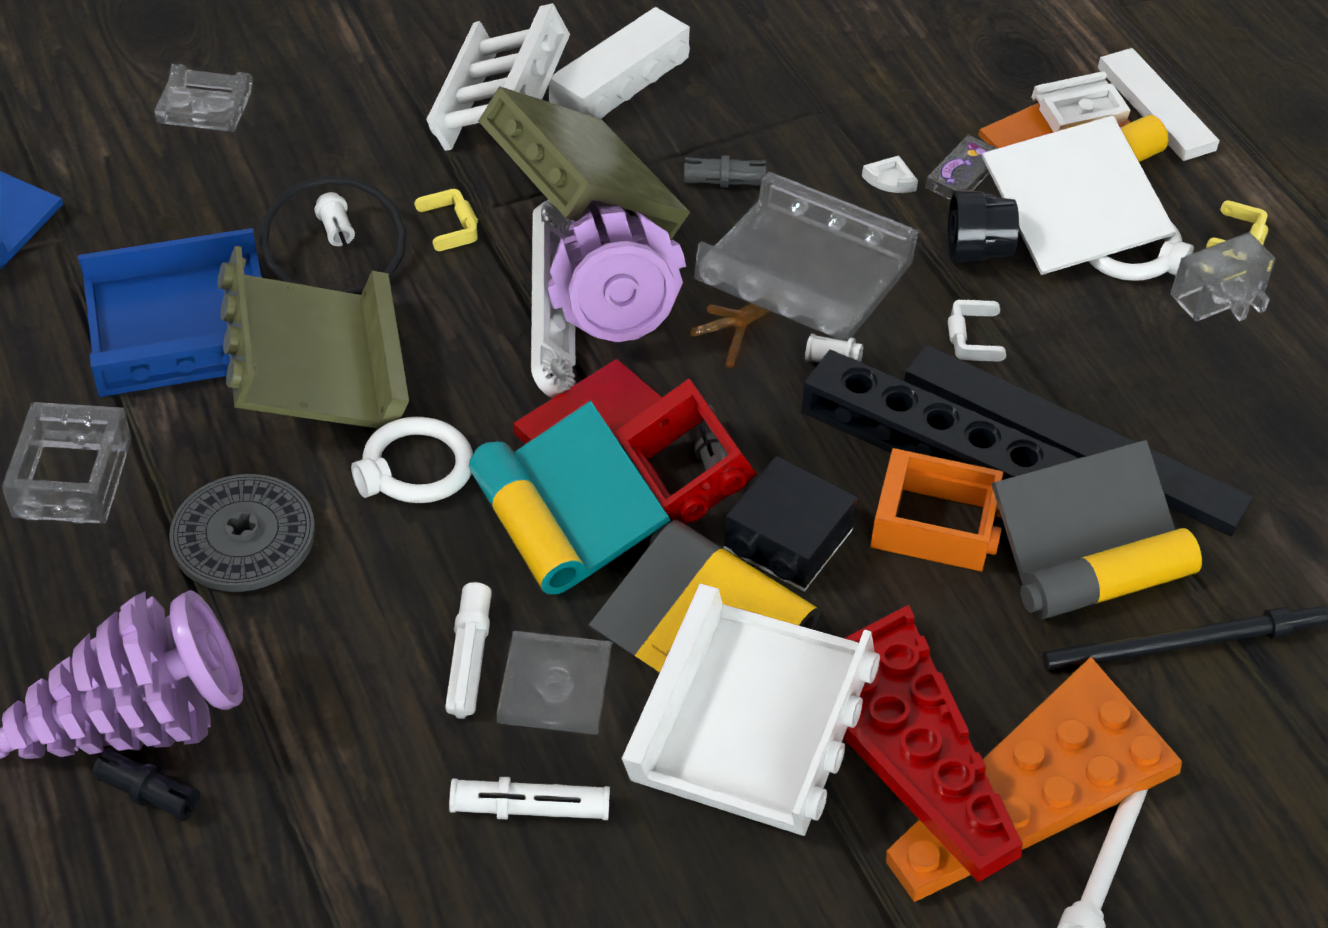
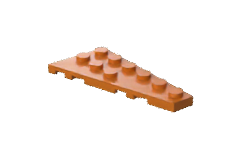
(1052, 771)

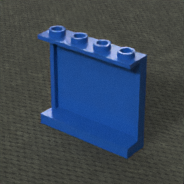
(160, 311)

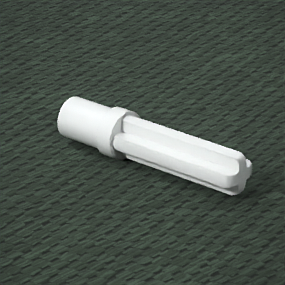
(471, 630)

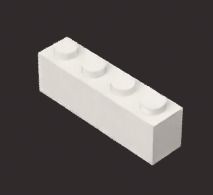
(621, 64)

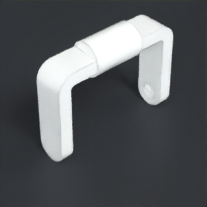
(958, 332)

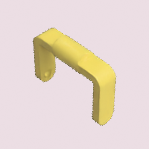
(464, 212)
(1246, 213)

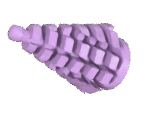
(615, 273)
(130, 684)

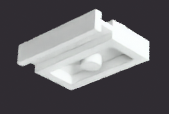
(1079, 101)

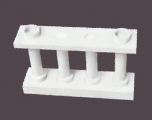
(528, 69)

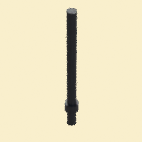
(1273, 623)

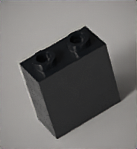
(790, 523)

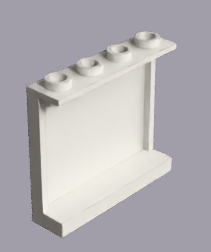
(750, 713)

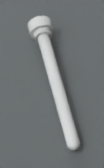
(1088, 911)

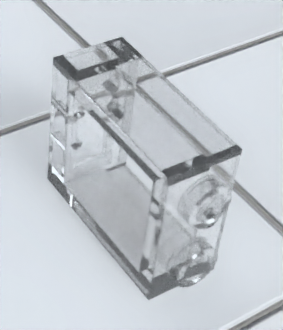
(73, 428)

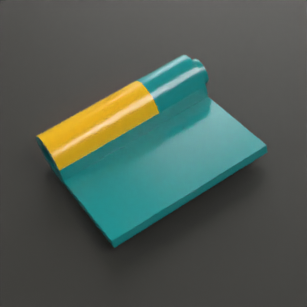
(568, 498)

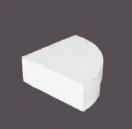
(890, 175)

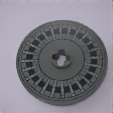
(275, 546)

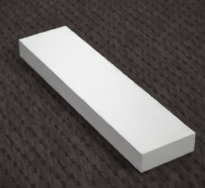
(1152, 96)

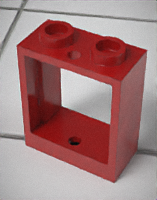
(647, 436)

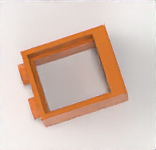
(946, 481)

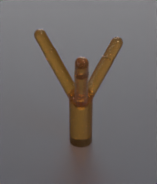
(737, 318)

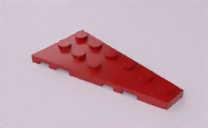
(923, 750)

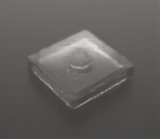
(554, 682)

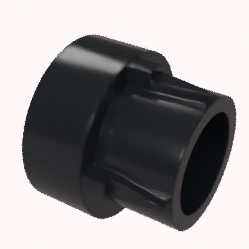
(981, 227)

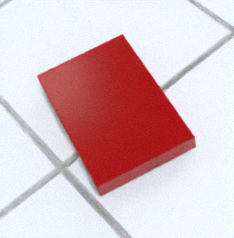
(612, 390)

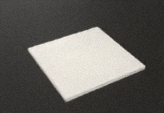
(1078, 194)

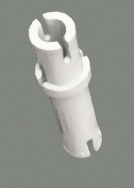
(466, 798)

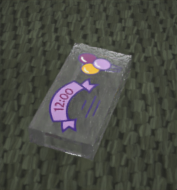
(960, 169)

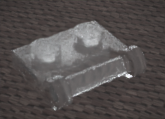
(203, 107)

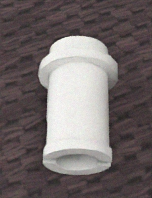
(332, 210)
(819, 346)

